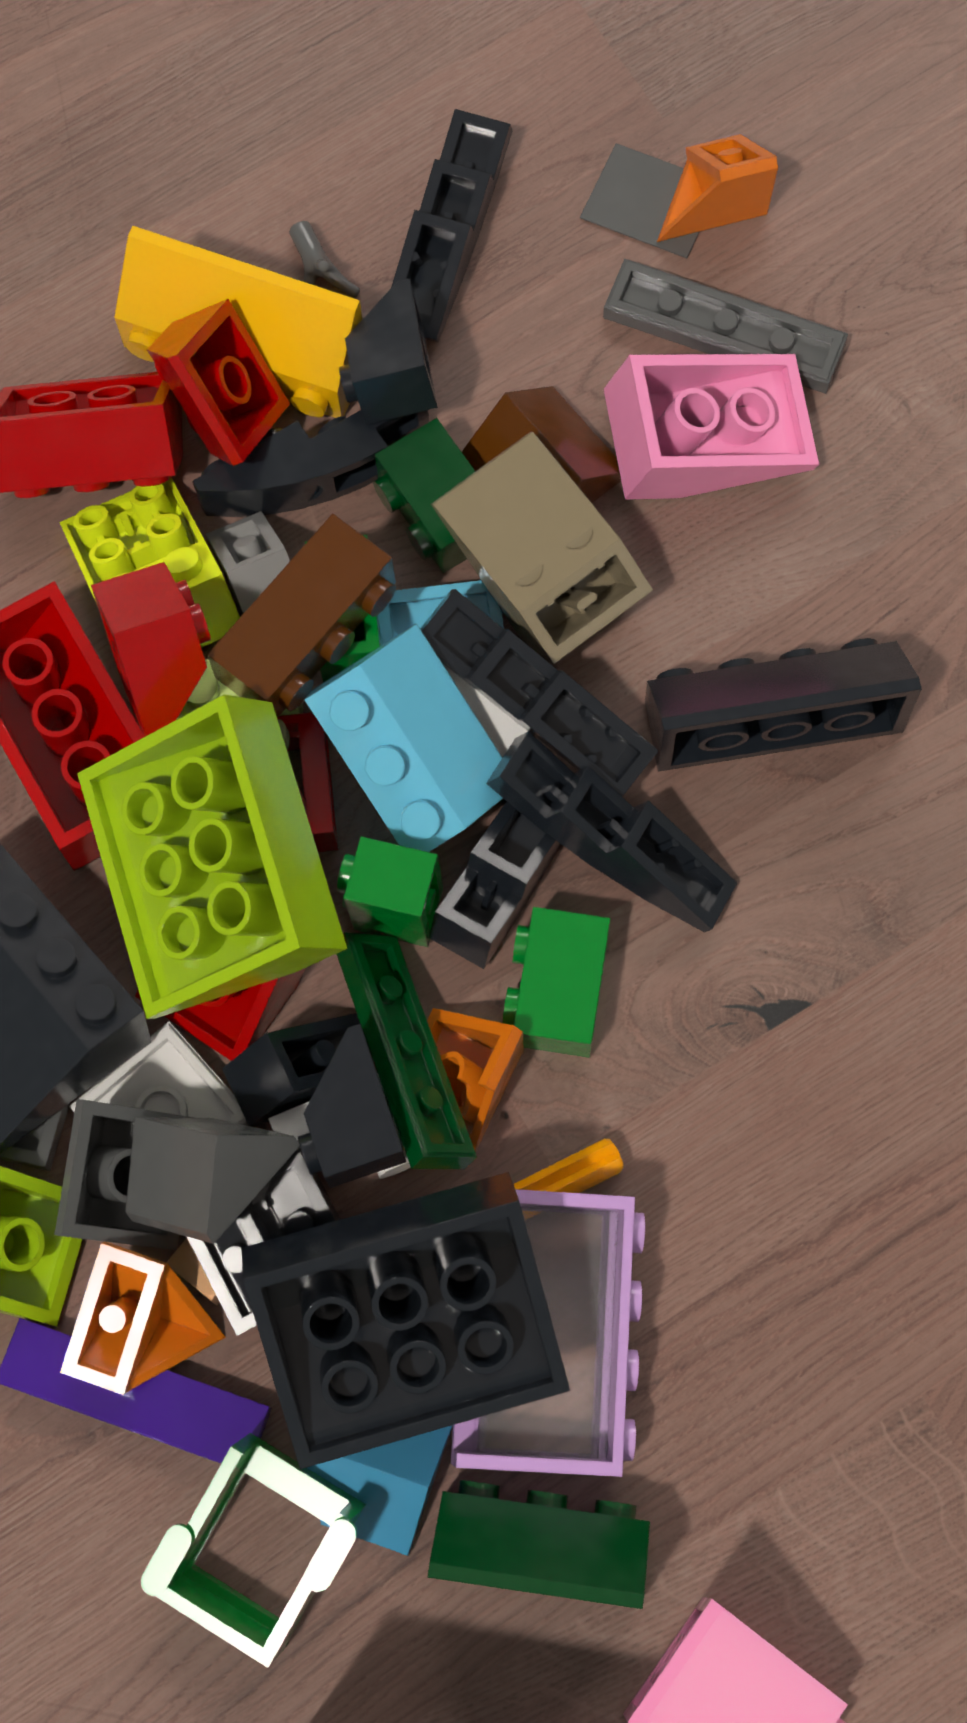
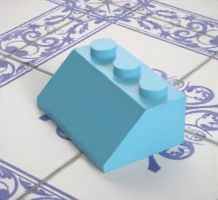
(410, 740)

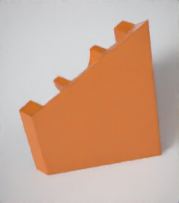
(478, 1063)

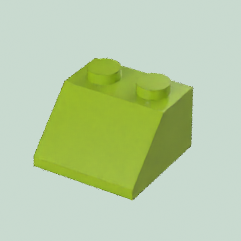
(32, 1259)

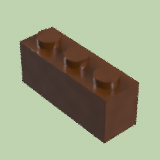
(305, 617)

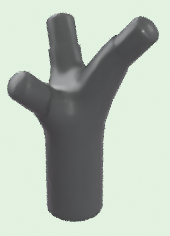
(316, 261)

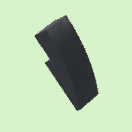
(493, 887)

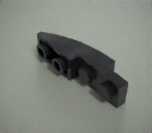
(297, 472)

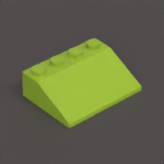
(210, 856)

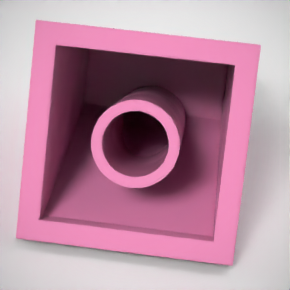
(729, 1675)

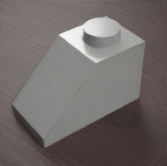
(248, 557)

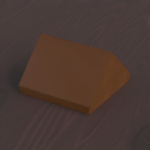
(557, 427)

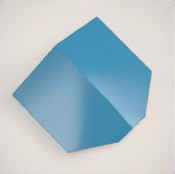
(392, 1484)

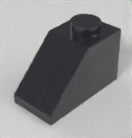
(389, 359)
(285, 1067)
(350, 1118)

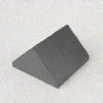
(199, 1172)
(98, 1178)

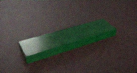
(405, 1053)

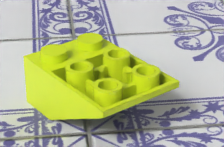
(145, 530)

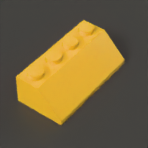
(290, 321)

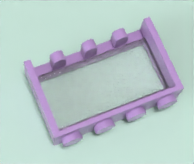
(586, 1271)

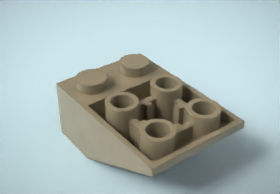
(541, 549)

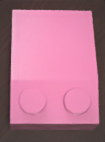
(707, 422)

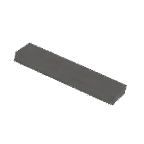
(721, 322)

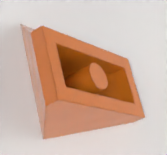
(721, 186)
(134, 1322)

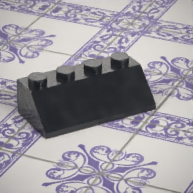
(780, 703)

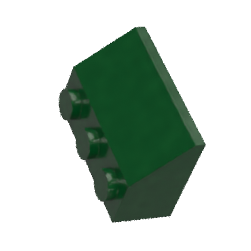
(541, 1545)

